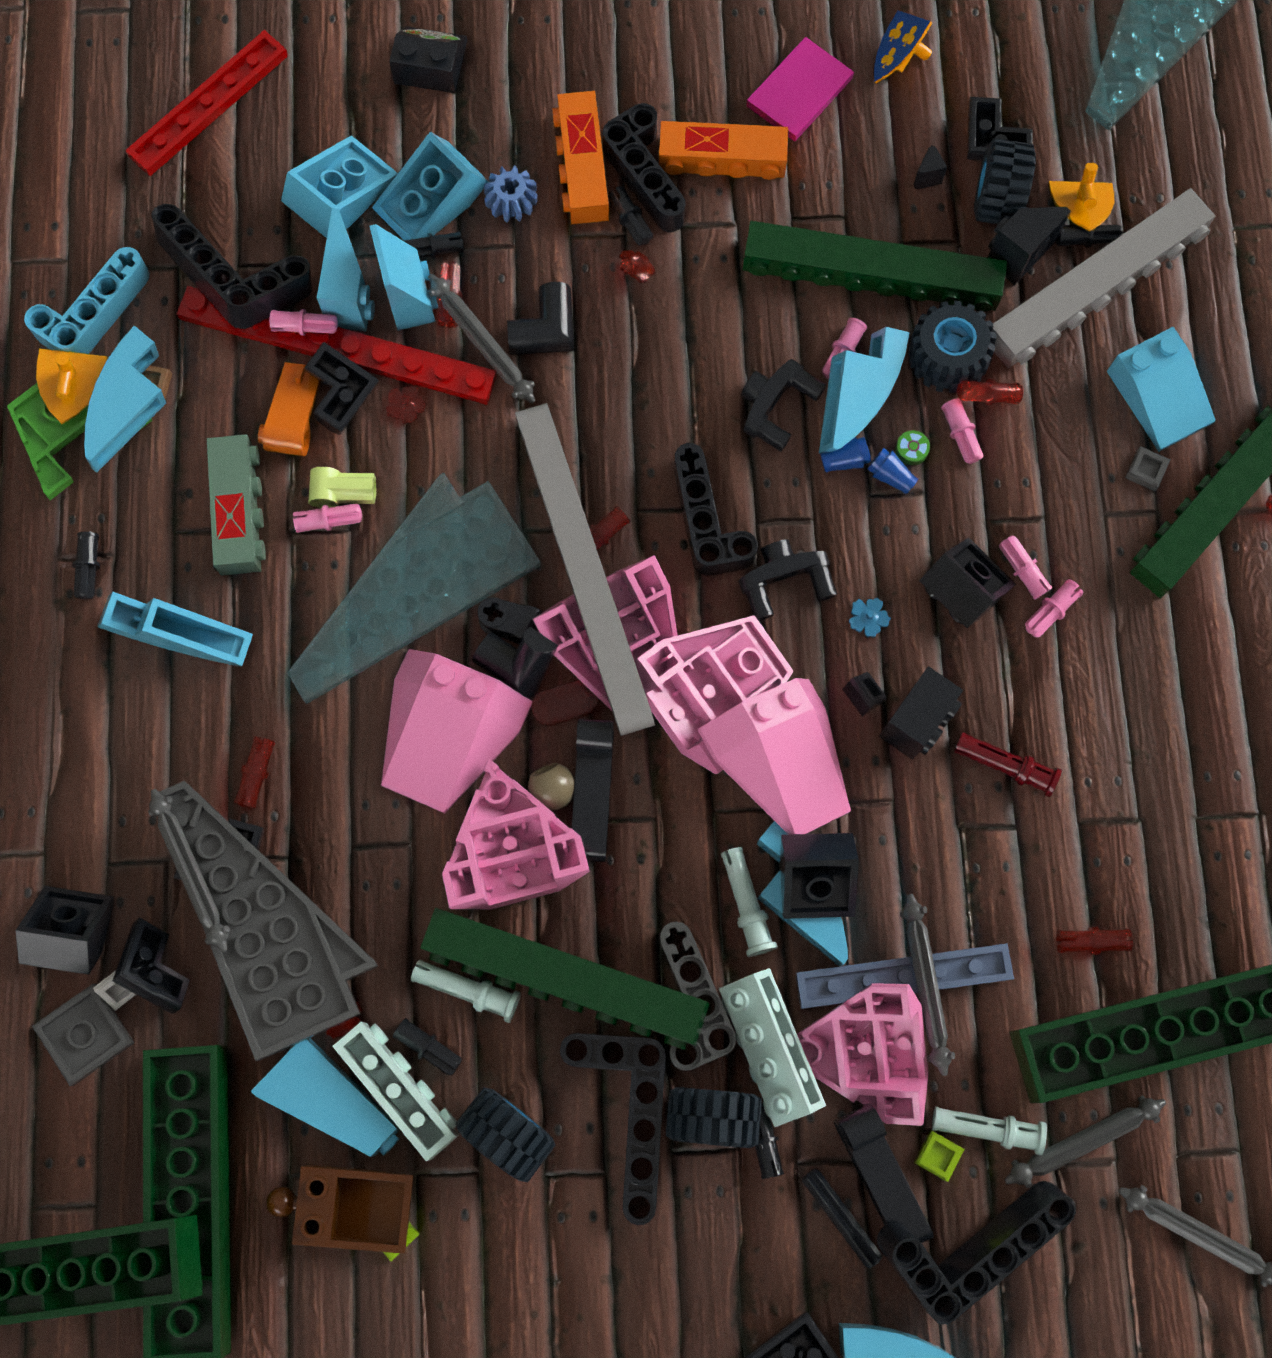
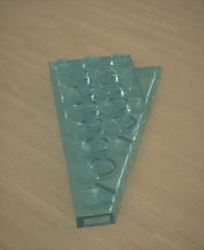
(1144, 47)
(429, 571)

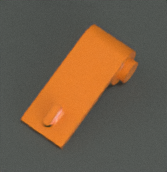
(289, 414)

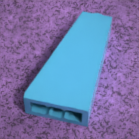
(324, 1096)

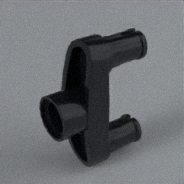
(766, 393)
(783, 564)

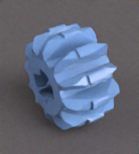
(521, 192)

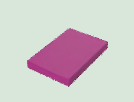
(800, 88)

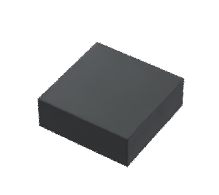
(1147, 468)

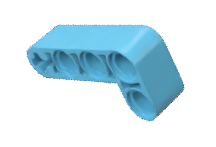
(123, 273)

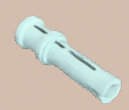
(751, 917)
(482, 995)
(1006, 1131)

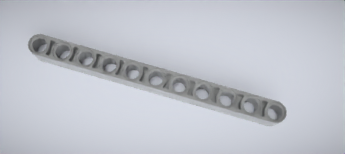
(585, 571)

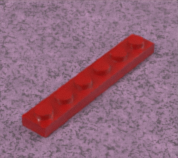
(206, 103)

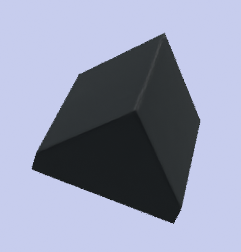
(931, 170)
(864, 693)

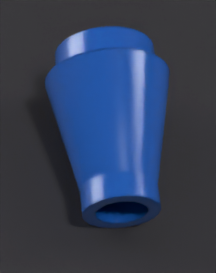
(850, 456)
(892, 471)

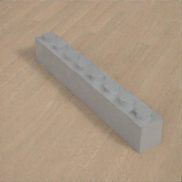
(1101, 277)

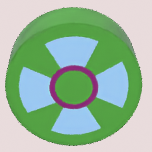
(912, 447)

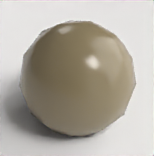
(552, 786)

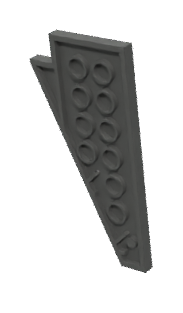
(283, 953)

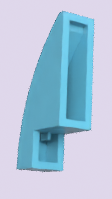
(860, 386)
(121, 398)
(175, 629)
(824, 933)
(884, 1342)

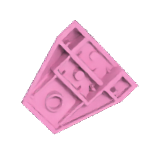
(644, 610)
(705, 675)
(446, 728)
(782, 755)

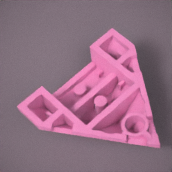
(510, 848)
(874, 1052)

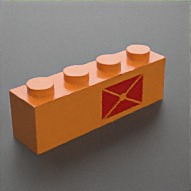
(723, 149)
(583, 157)

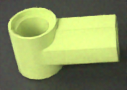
(335, 488)

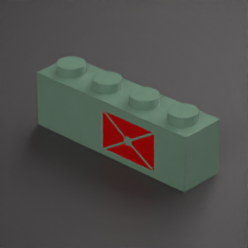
(234, 505)

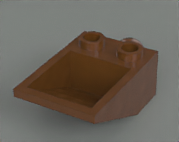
(353, 1212)

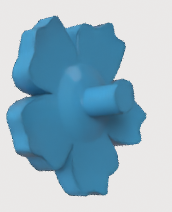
(868, 617)

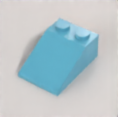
(339, 177)
(429, 190)
(341, 280)
(404, 280)
(1163, 388)

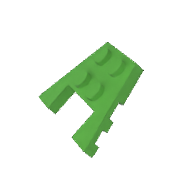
(45, 437)

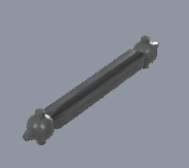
(481, 338)
(188, 870)
(927, 985)
(1085, 1141)
(1198, 1233)

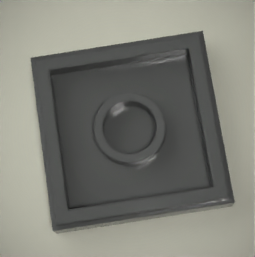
(82, 1035)

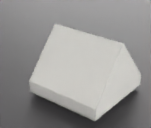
(112, 992)

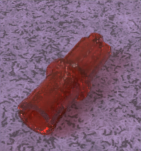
(451, 271)
(990, 392)
(608, 527)

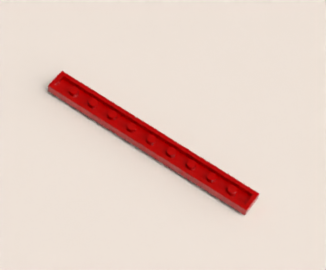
(366, 351)

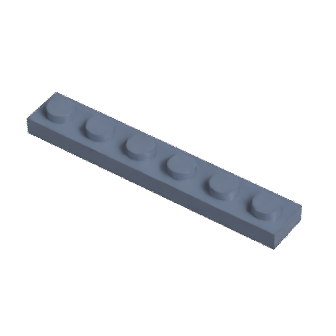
(952, 970)

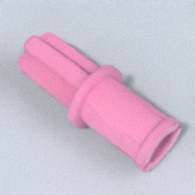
(302, 322)
(847, 341)
(962, 431)
(327, 517)
(1025, 567)
(1053, 608)

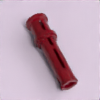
(1022, 769)

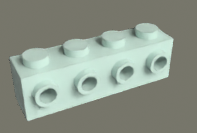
(772, 1047)
(396, 1091)

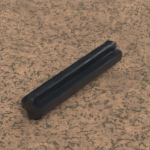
(842, 1218)

